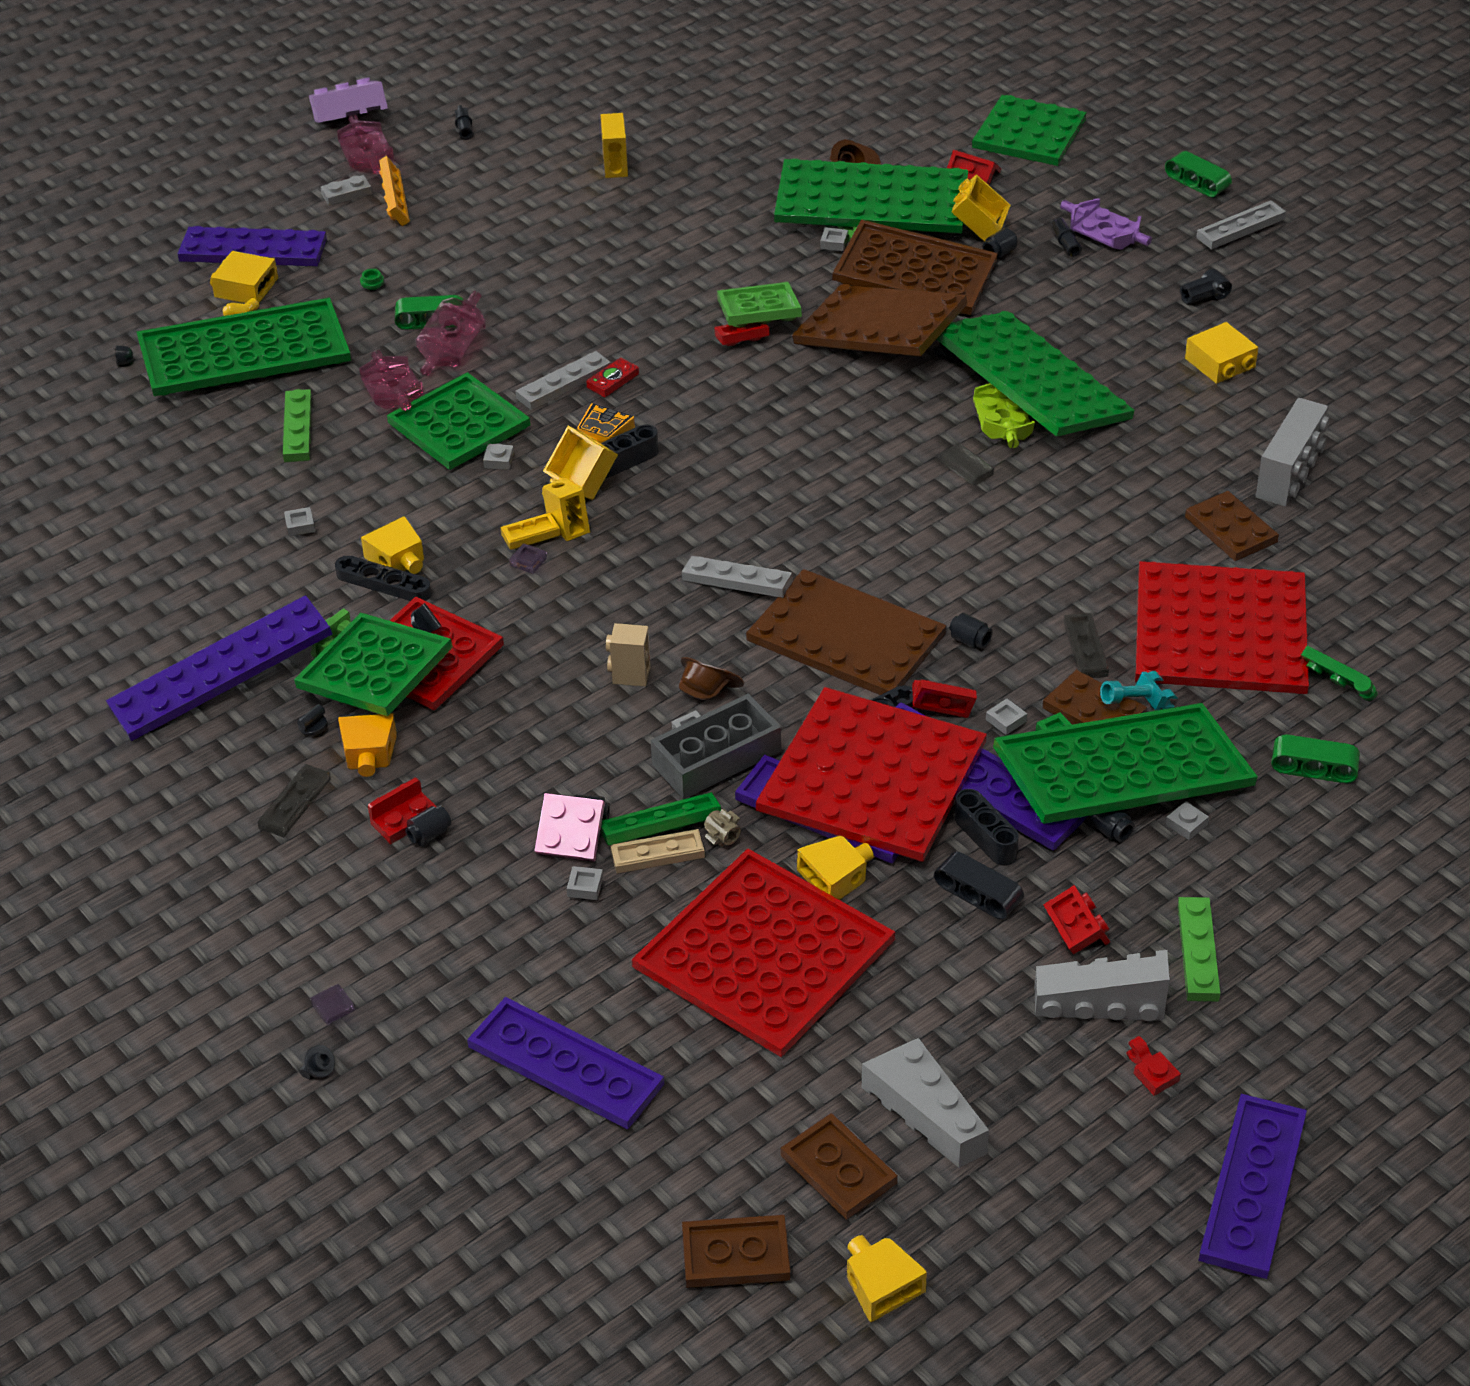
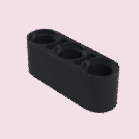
(633, 448)
(986, 827)
(978, 885)

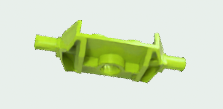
(1001, 416)

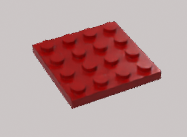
(470, 650)

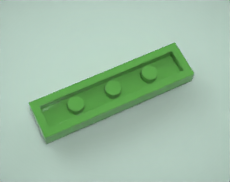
(297, 425)
(1198, 949)

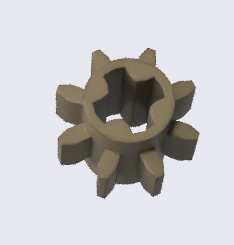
(722, 827)

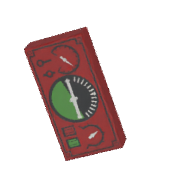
(612, 377)

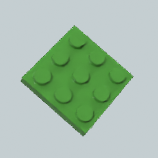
(759, 304)

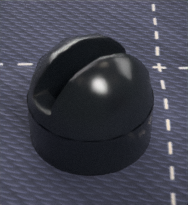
(124, 355)

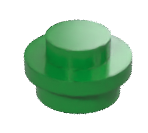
(371, 279)

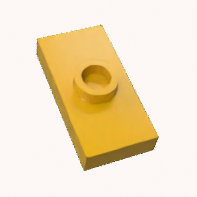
(530, 531)

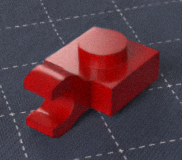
(1153, 1071)

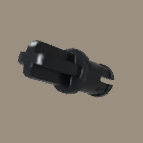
(463, 123)
(1066, 237)

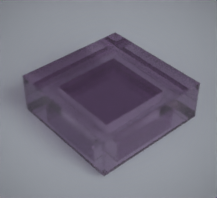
(528, 558)
(332, 1004)

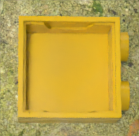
(614, 145)
(980, 207)
(240, 276)
(1221, 352)
(580, 461)

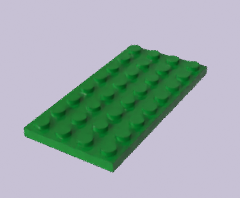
(876, 193)
(242, 346)
(1034, 374)
(1123, 762)

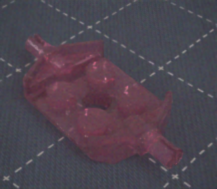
(364, 144)
(448, 347)
(390, 381)

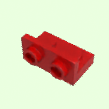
(392, 810)
(1075, 919)

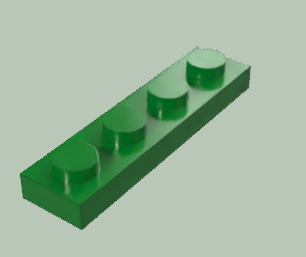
(658, 819)

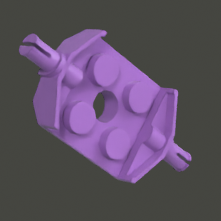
(1104, 225)

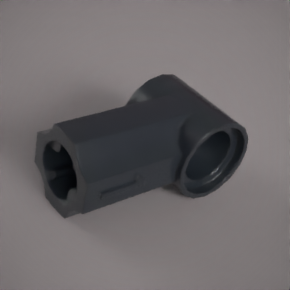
(1209, 285)

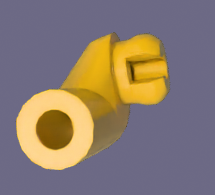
(236, 308)

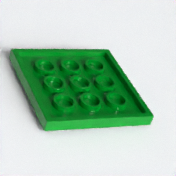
(1029, 130)
(458, 420)
(373, 664)

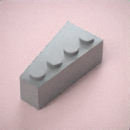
(1104, 989)
(928, 1101)

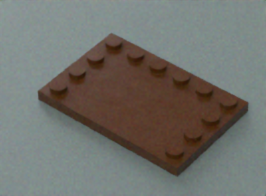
(913, 262)
(880, 319)
(846, 633)

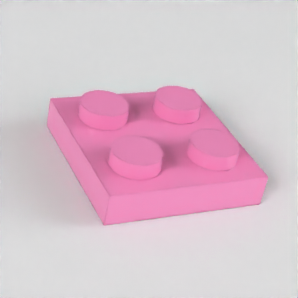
(569, 827)

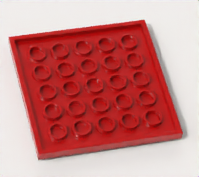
(1222, 627)
(872, 773)
(764, 951)

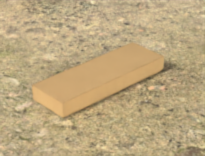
(657, 851)

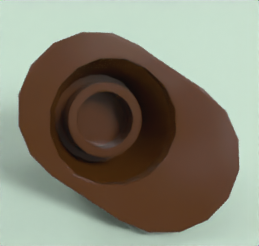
(853, 152)
(705, 680)

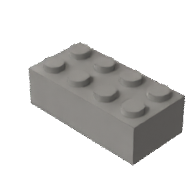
(1292, 452)

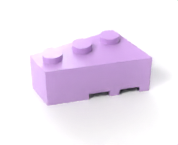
(347, 100)

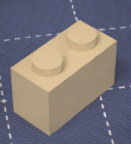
(629, 654)

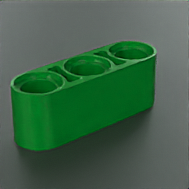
(1198, 174)
(416, 311)
(1315, 758)

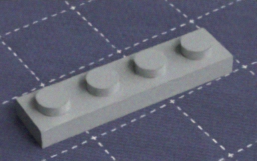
(1241, 224)
(561, 380)
(737, 576)

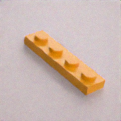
(394, 191)

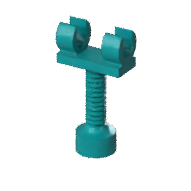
(1113, 692)

